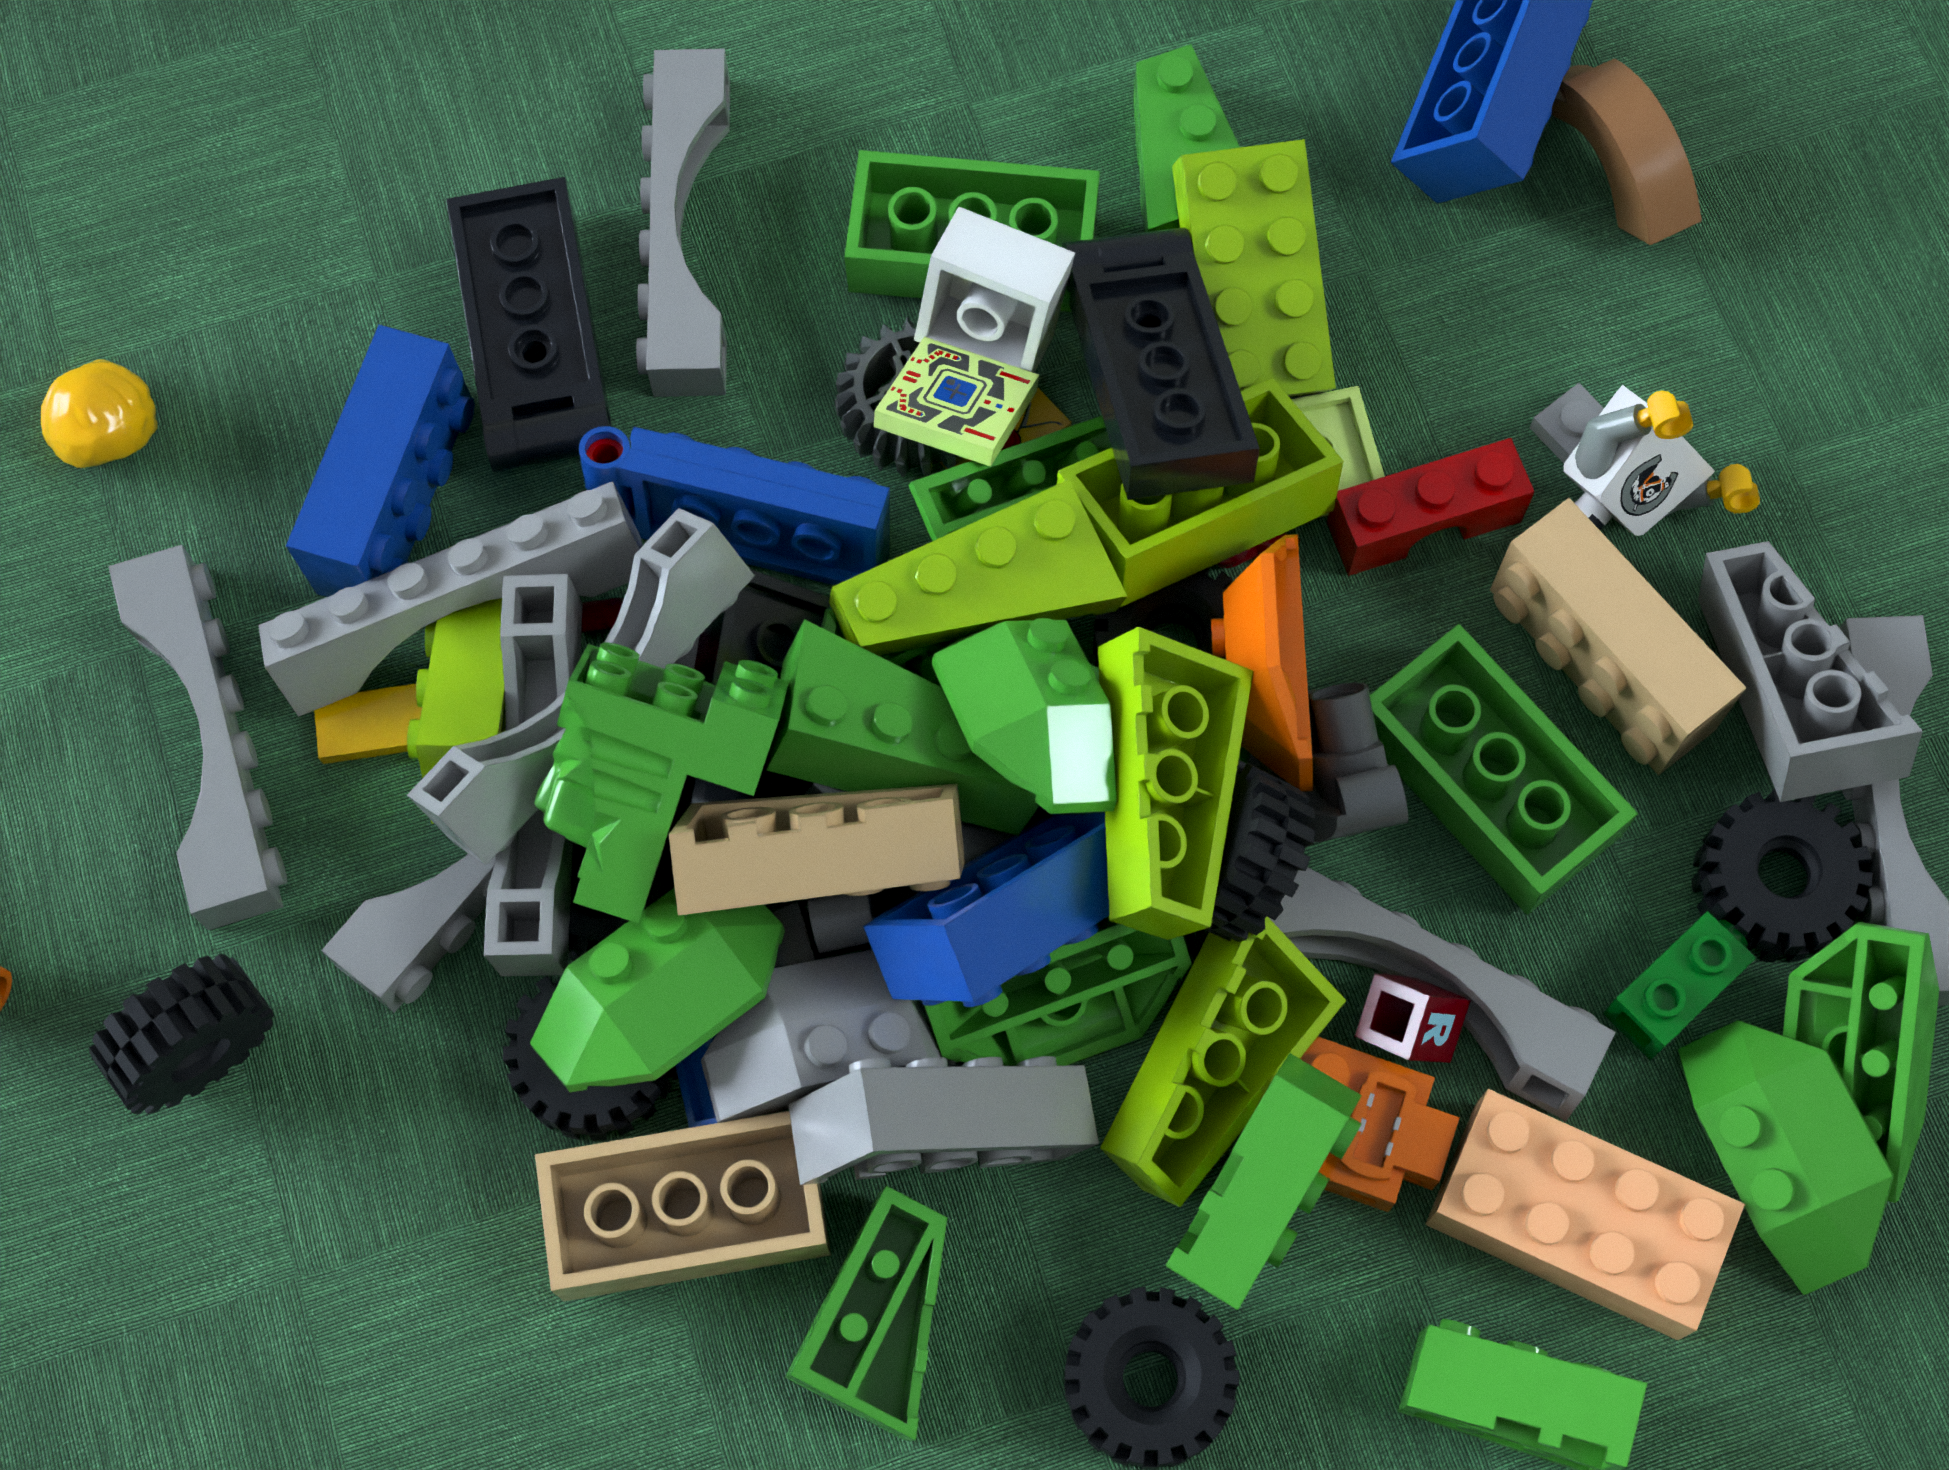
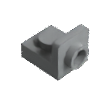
(1564, 421)

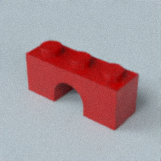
(1468, 490)

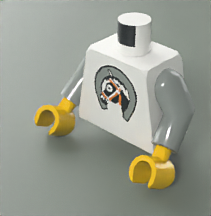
(1644, 469)

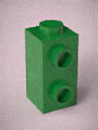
(1680, 984)

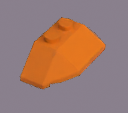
(1266, 634)

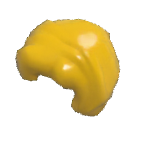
(97, 414)

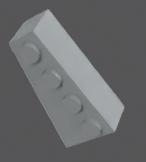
(1805, 696)
(942, 1117)

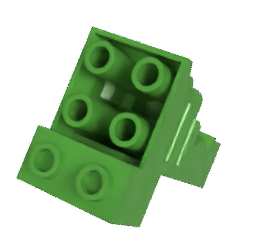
(629, 753)

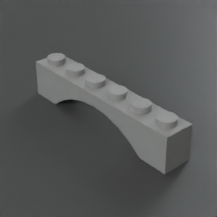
(689, 119)
(674, 592)
(337, 642)
(225, 851)
(532, 876)
(1901, 887)
(403, 935)
(1533, 1040)

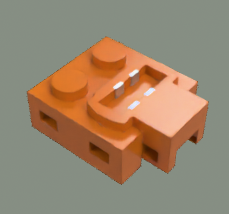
(1397, 1133)

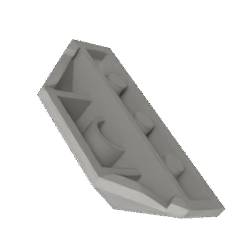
(808, 1034)

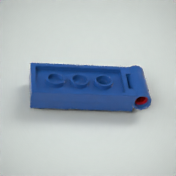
(765, 508)

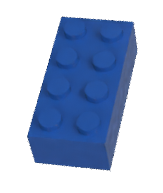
(1488, 94)
(382, 462)
(999, 915)

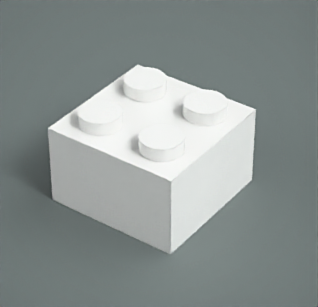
(994, 290)

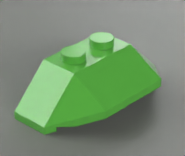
(977, 490)
(1034, 711)
(656, 993)
(1072, 1008)
(1875, 1012)
(1791, 1148)

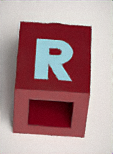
(1412, 1018)

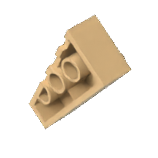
(815, 846)

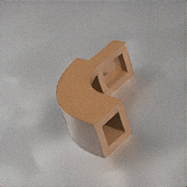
(1636, 146)

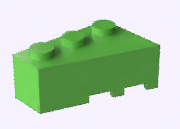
(1172, 118)
(1266, 1180)
(877, 1317)
(1522, 1398)

